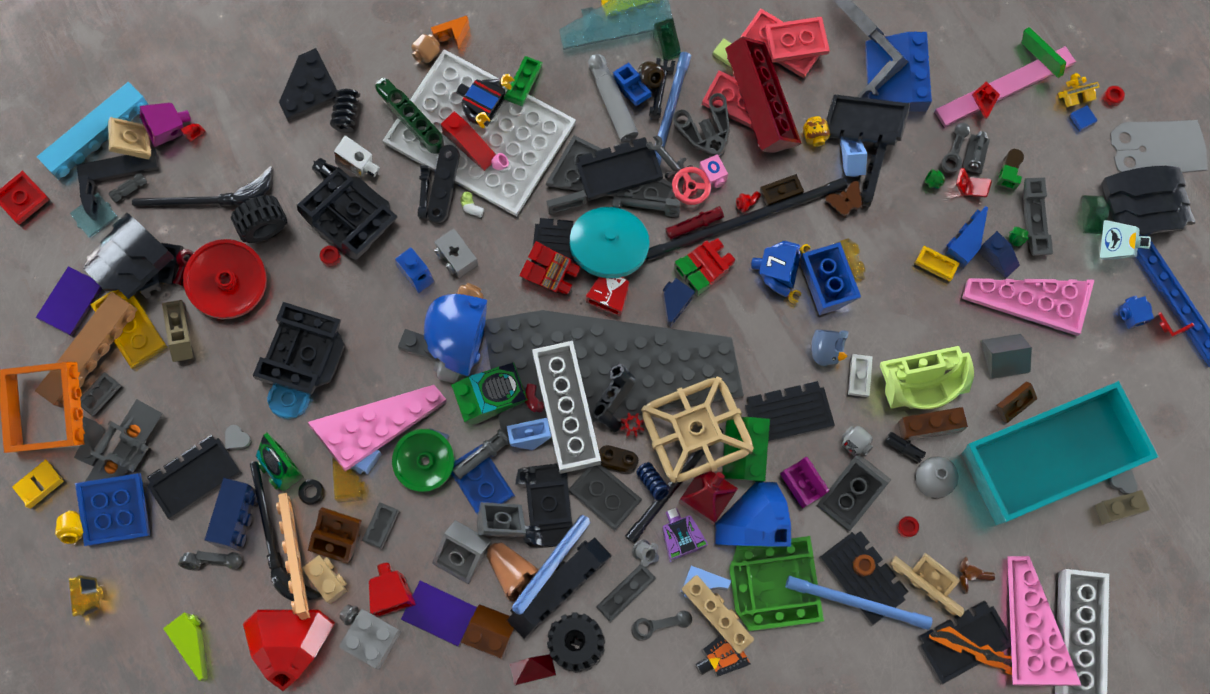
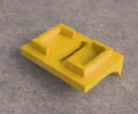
(30, 492)

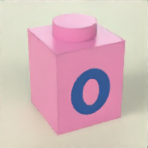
(714, 171)

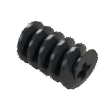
(344, 110)

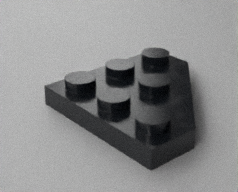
(307, 86)

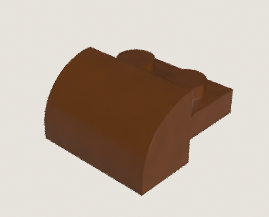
(335, 535)

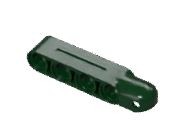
(389, 94)

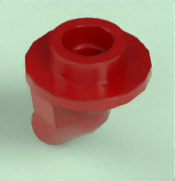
(745, 201)

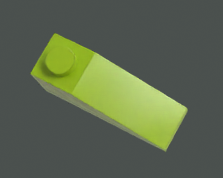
(189, 642)

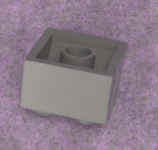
(461, 551)

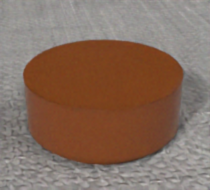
(864, 565)

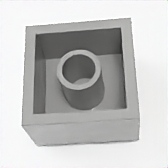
(370, 639)

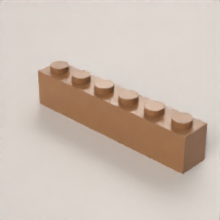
(90, 345)

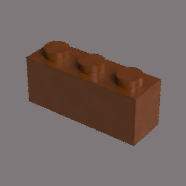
(933, 424)

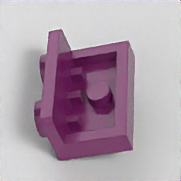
(804, 482)

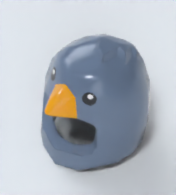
(829, 347)

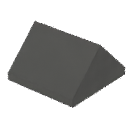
(1007, 356)

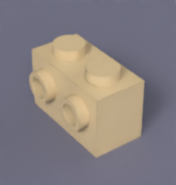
(324, 579)

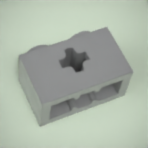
(453, 243)

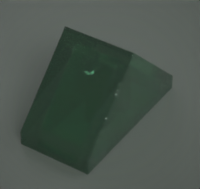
(666, 38)
(1094, 212)

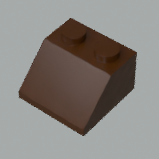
(489, 632)

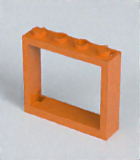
(11, 407)

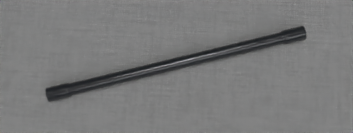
(829, 188)

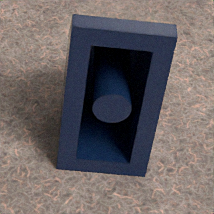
(999, 254)
(676, 299)

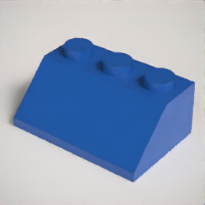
(829, 278)

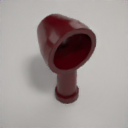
(182, 264)

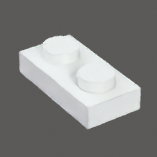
(860, 375)

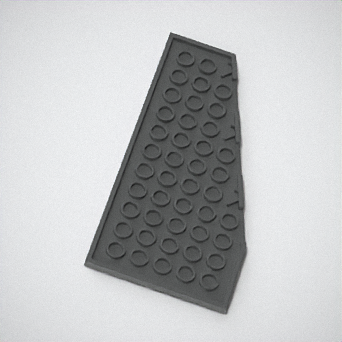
(655, 355)

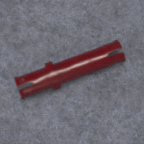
(698, 221)

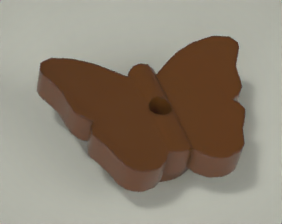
(839, 201)

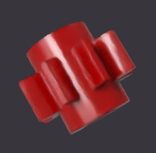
(636, 429)

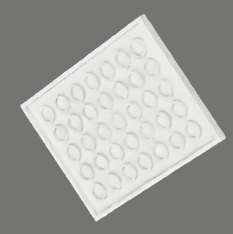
(524, 134)

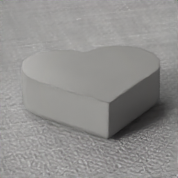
(236, 438)
(1124, 481)

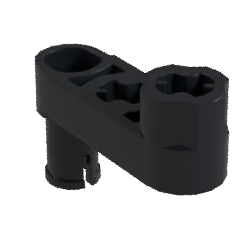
(620, 386)

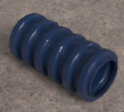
(653, 481)

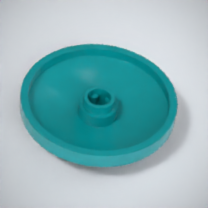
(609, 242)

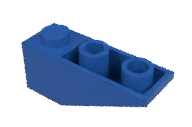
(970, 240)

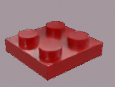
(21, 197)

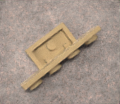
(933, 579)
(718, 615)

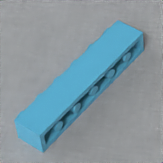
(91, 131)

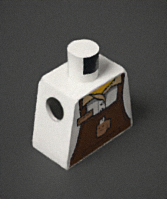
(354, 158)

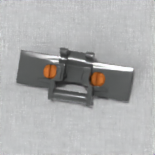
(131, 448)

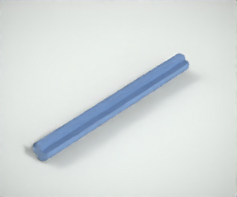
(550, 565)

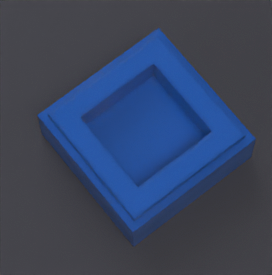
(1083, 118)

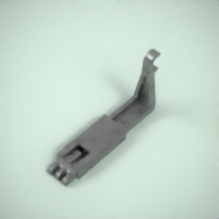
(876, 35)

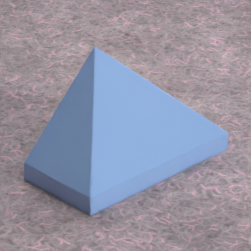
(529, 434)

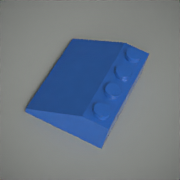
(910, 83)

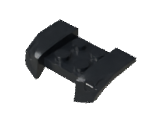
(547, 504)

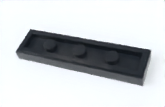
(117, 167)

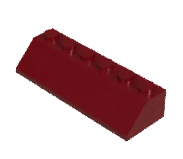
(762, 95)

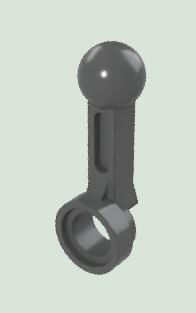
(961, 130)
(193, 561)
(682, 619)

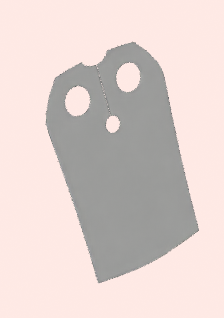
(1166, 144)

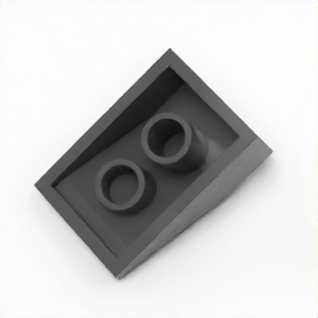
(854, 492)

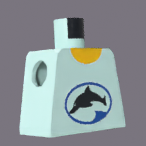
(1121, 241)

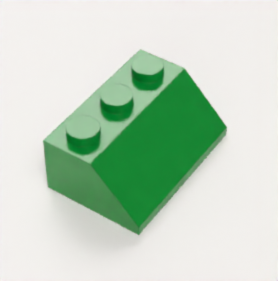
(753, 465)

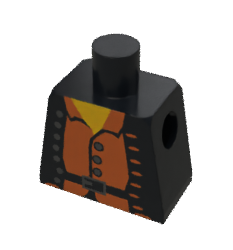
(721, 658)

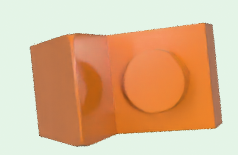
(455, 28)

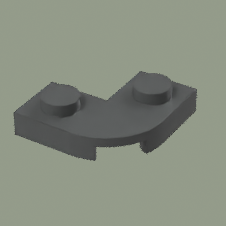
(92, 436)

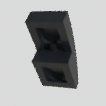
(88, 200)
(169, 271)

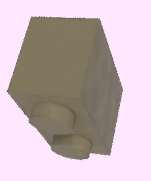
(1122, 507)

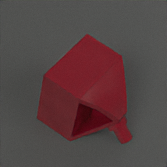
(708, 496)

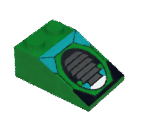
(489, 393)
(277, 464)

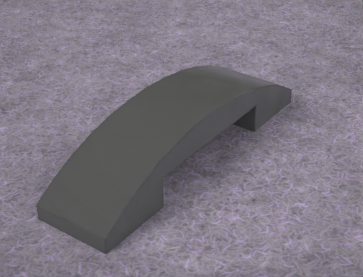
(1035, 216)

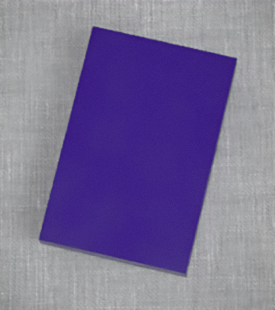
(69, 301)
(439, 613)

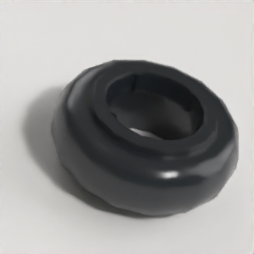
(302, 490)

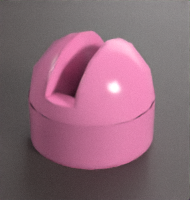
(500, 161)

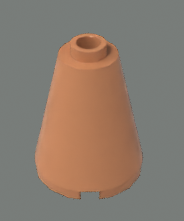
(510, 569)

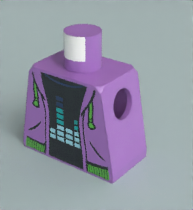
(681, 535)

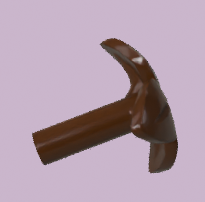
(971, 573)

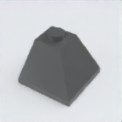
(500, 520)

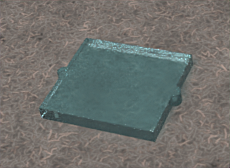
(89, 226)

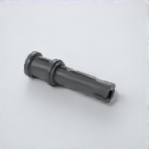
(488, 449)

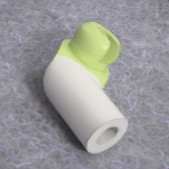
(469, 206)

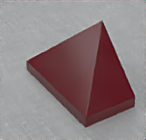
(532, 669)

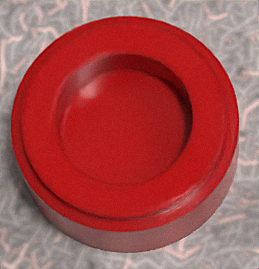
(1114, 95)
(330, 256)
(908, 527)

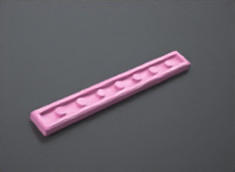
(1004, 86)

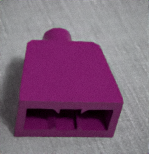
(163, 122)

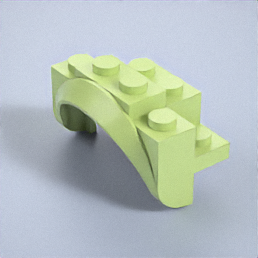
(924, 380)

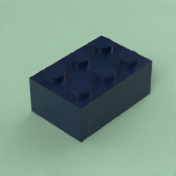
(231, 515)

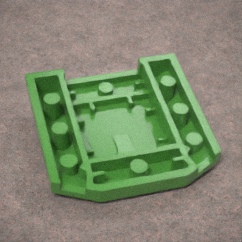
(760, 582)

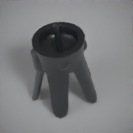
(323, 168)

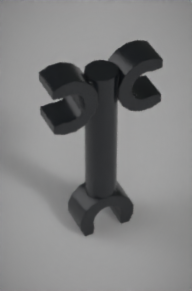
(425, 181)

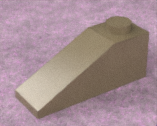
(177, 331)

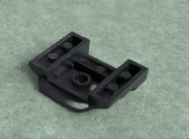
(1149, 199)
(347, 213)
(126, 257)
(302, 350)

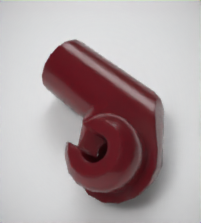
(532, 402)

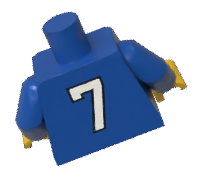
(780, 267)

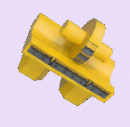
(1071, 97)

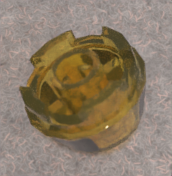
(84, 595)

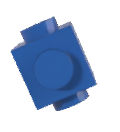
(1136, 312)

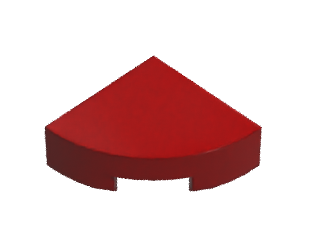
(192, 131)

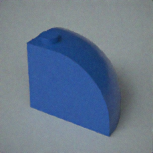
(455, 330)

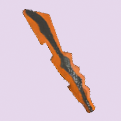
(984, 654)

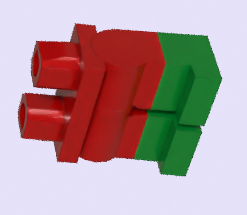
(704, 266)

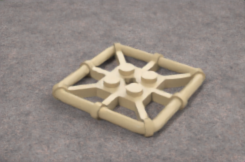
(692, 441)

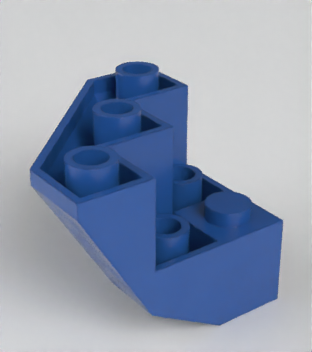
(756, 519)

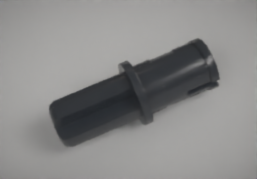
(905, 447)

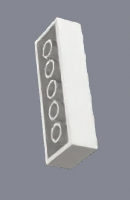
(566, 407)
(1084, 627)

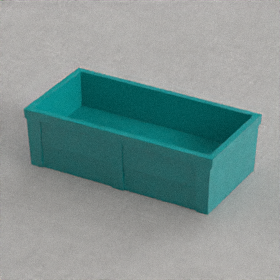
(1058, 453)

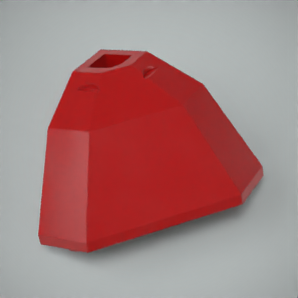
(284, 643)

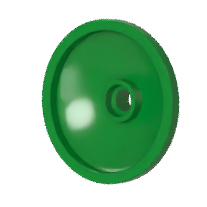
(409, 456)

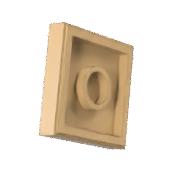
(128, 138)

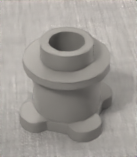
(645, 552)

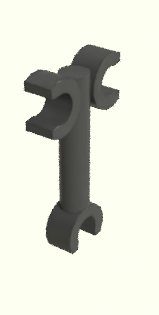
(666, 157)

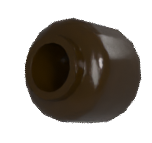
(651, 74)

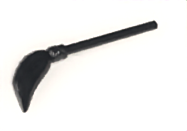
(251, 190)
(279, 574)

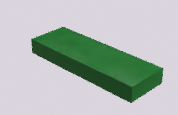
(1043, 52)
(523, 81)

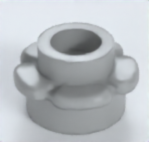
(348, 614)

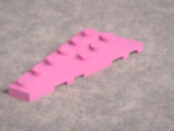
(1042, 301)
(364, 429)
(1036, 641)

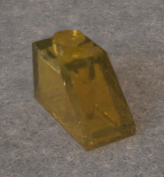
(347, 484)

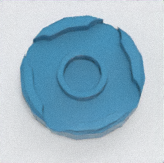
(287, 402)

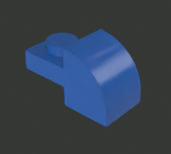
(631, 85)

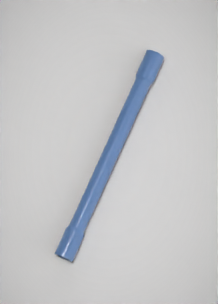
(681, 69)
(805, 587)

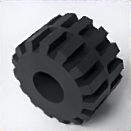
(563, 636)

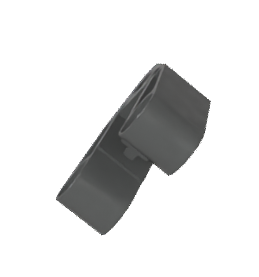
(692, 134)

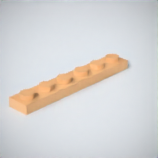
(293, 564)

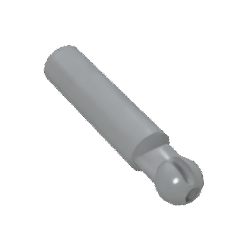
(612, 98)

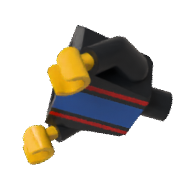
(483, 99)

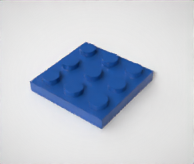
(112, 509)

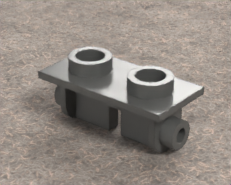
(976, 152)

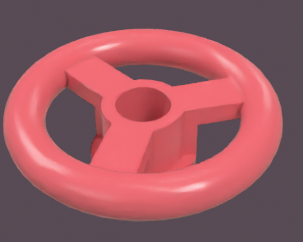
(706, 186)

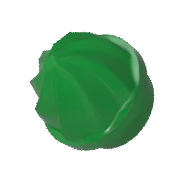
(934, 179)
(1018, 236)

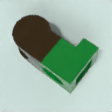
(1009, 169)

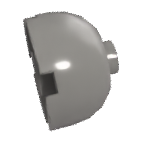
(936, 477)

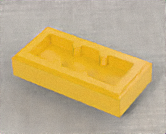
(937, 263)

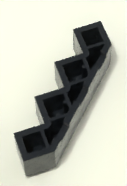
(561, 585)

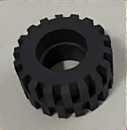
(259, 219)

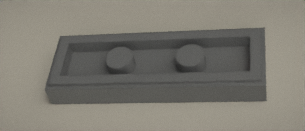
(625, 593)

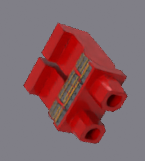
(555, 272)

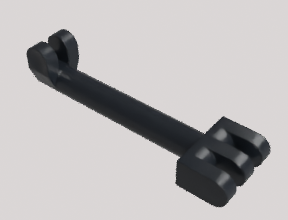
(655, 111)

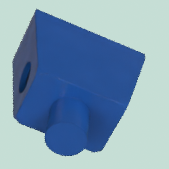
(412, 268)

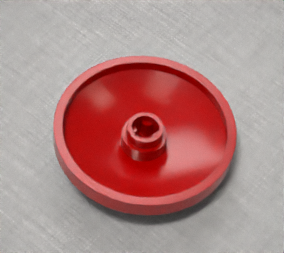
(225, 279)

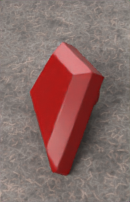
(986, 98)

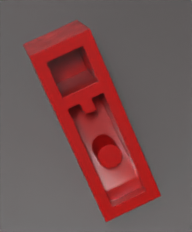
(467, 140)

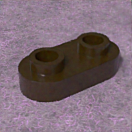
(617, 460)

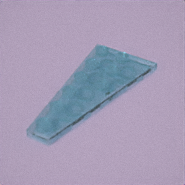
(615, 21)

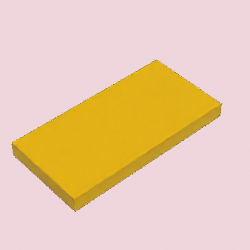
(139, 337)

